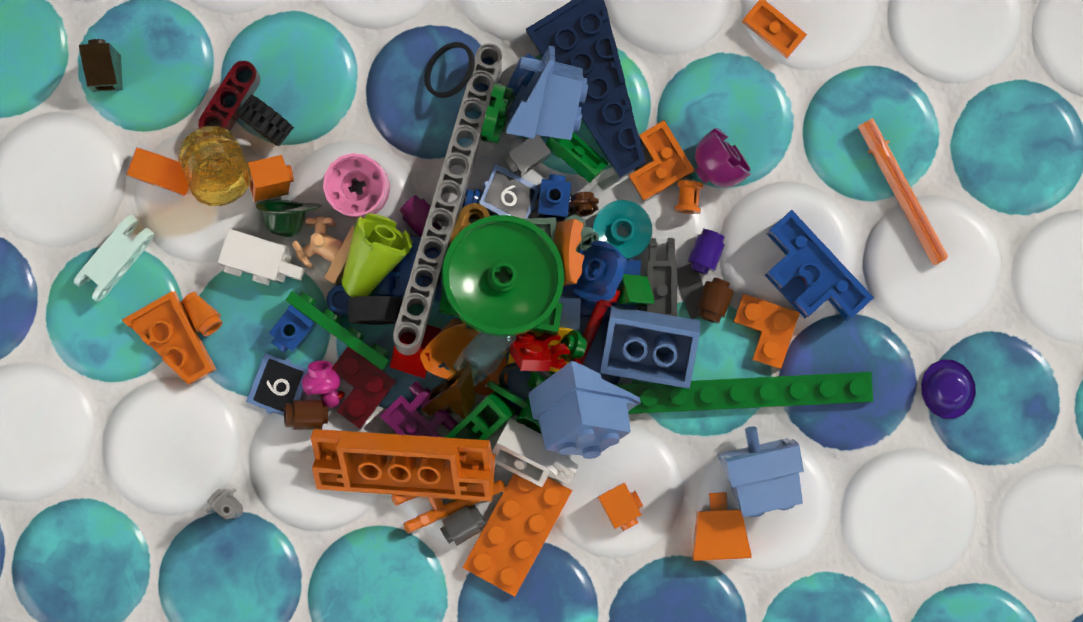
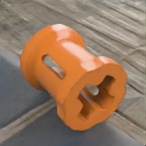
(688, 197)

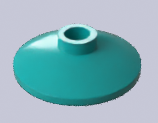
(632, 217)

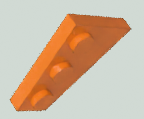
(172, 335)

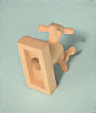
(326, 247)

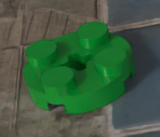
(495, 115)

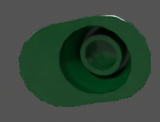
(284, 216)

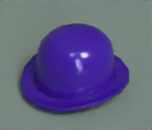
(948, 389)

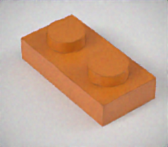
(774, 28)

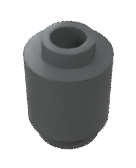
(462, 524)

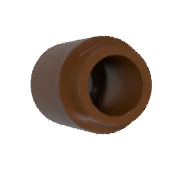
(714, 300)
(305, 414)

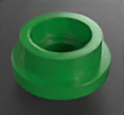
(575, 343)

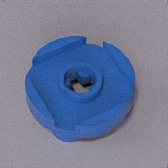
(607, 280)

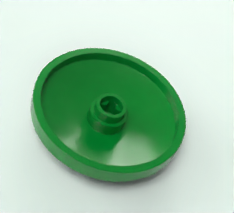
(502, 275)

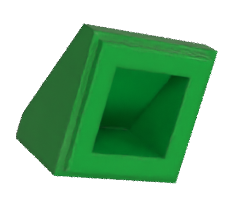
(635, 291)

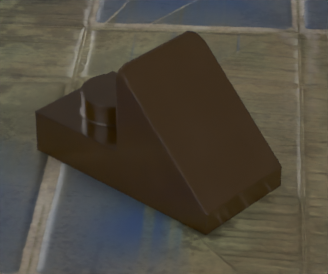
(454, 392)

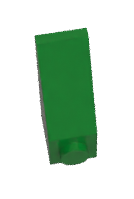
(484, 419)

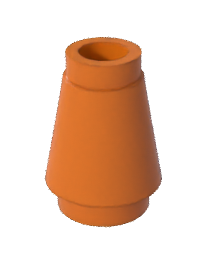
(202, 315)

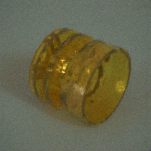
(214, 166)

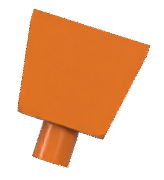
(720, 532)

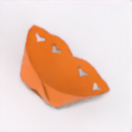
(447, 348)

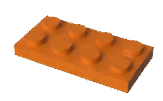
(516, 532)

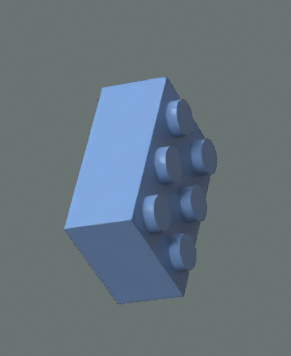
(650, 347)

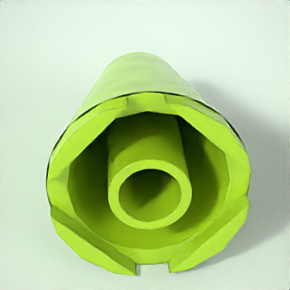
(373, 253)

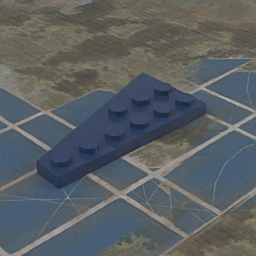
(586, 41)

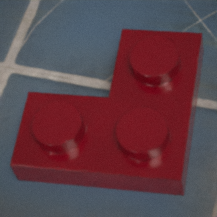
(369, 385)

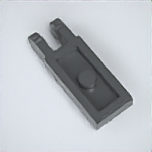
(663, 279)

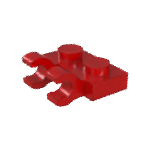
(535, 354)

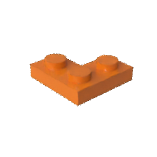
(668, 162)
(775, 325)

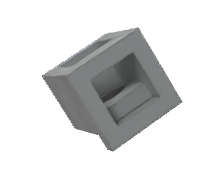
(527, 154)

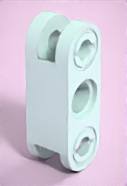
(114, 257)

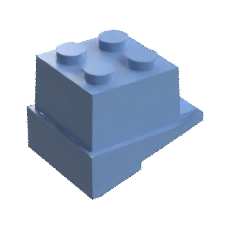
(549, 100)
(581, 411)
(764, 474)

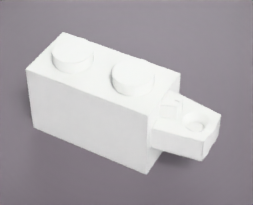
(257, 257)
(525, 454)

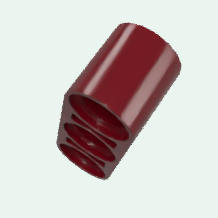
(230, 86)

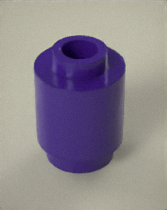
(706, 251)

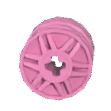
(340, 180)

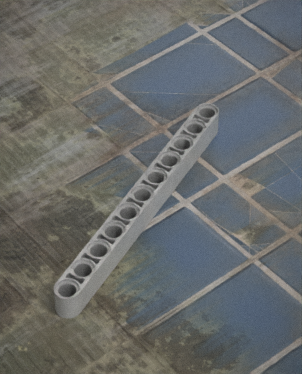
(444, 210)

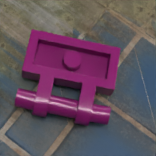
(407, 421)

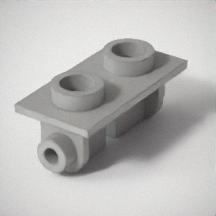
(225, 504)

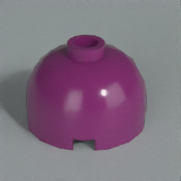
(720, 161)

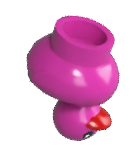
(323, 381)

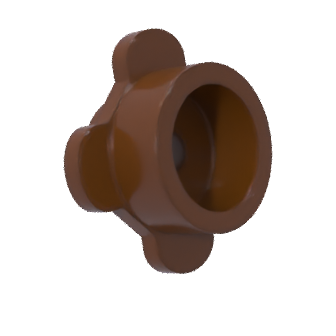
(583, 204)

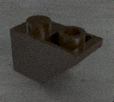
(101, 66)

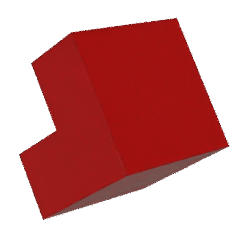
(412, 363)

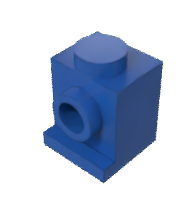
(554, 208)
(302, 325)

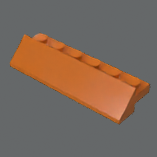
(403, 465)

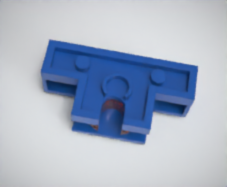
(812, 272)

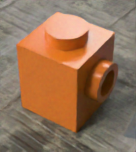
(270, 178)
(621, 506)

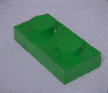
(578, 156)

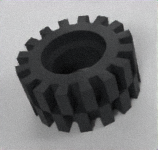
(265, 120)

